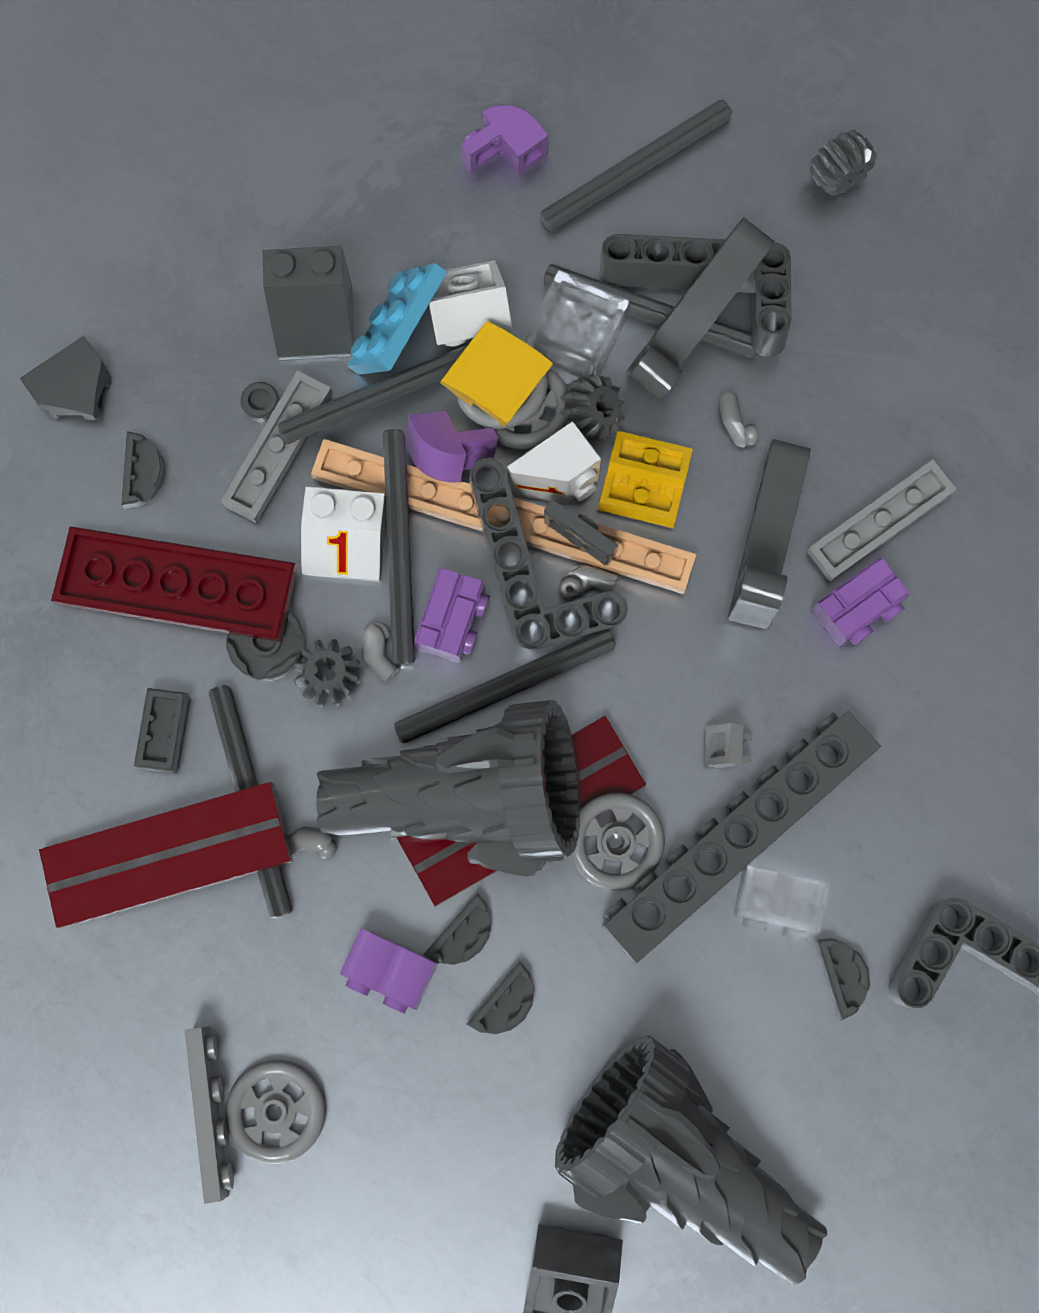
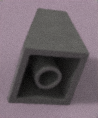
(309, 302)

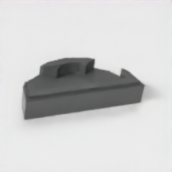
(142, 471)
(464, 935)
(845, 975)
(507, 1004)

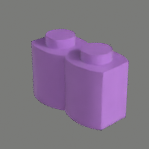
(387, 970)

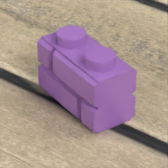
(861, 602)
(451, 616)

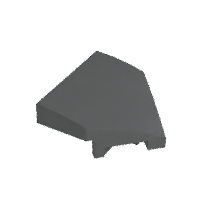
(69, 382)

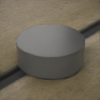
(259, 401)

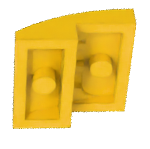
(496, 372)
(645, 479)

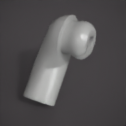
(732, 419)
(585, 578)
(373, 654)
(312, 840)

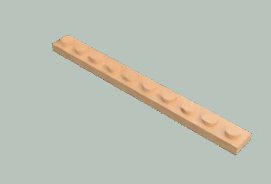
(454, 502)

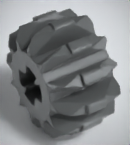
(843, 162)
(593, 406)
(342, 668)

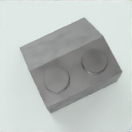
(573, 1272)

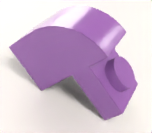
(507, 132)
(443, 451)

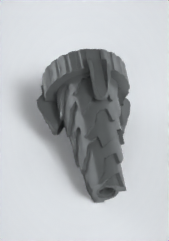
(499, 788)
(652, 1141)

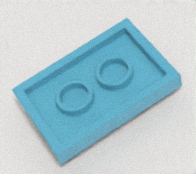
(395, 319)

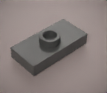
(581, 532)
(161, 730)

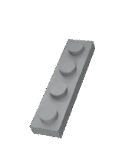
(270, 455)
(881, 520)
(210, 1130)

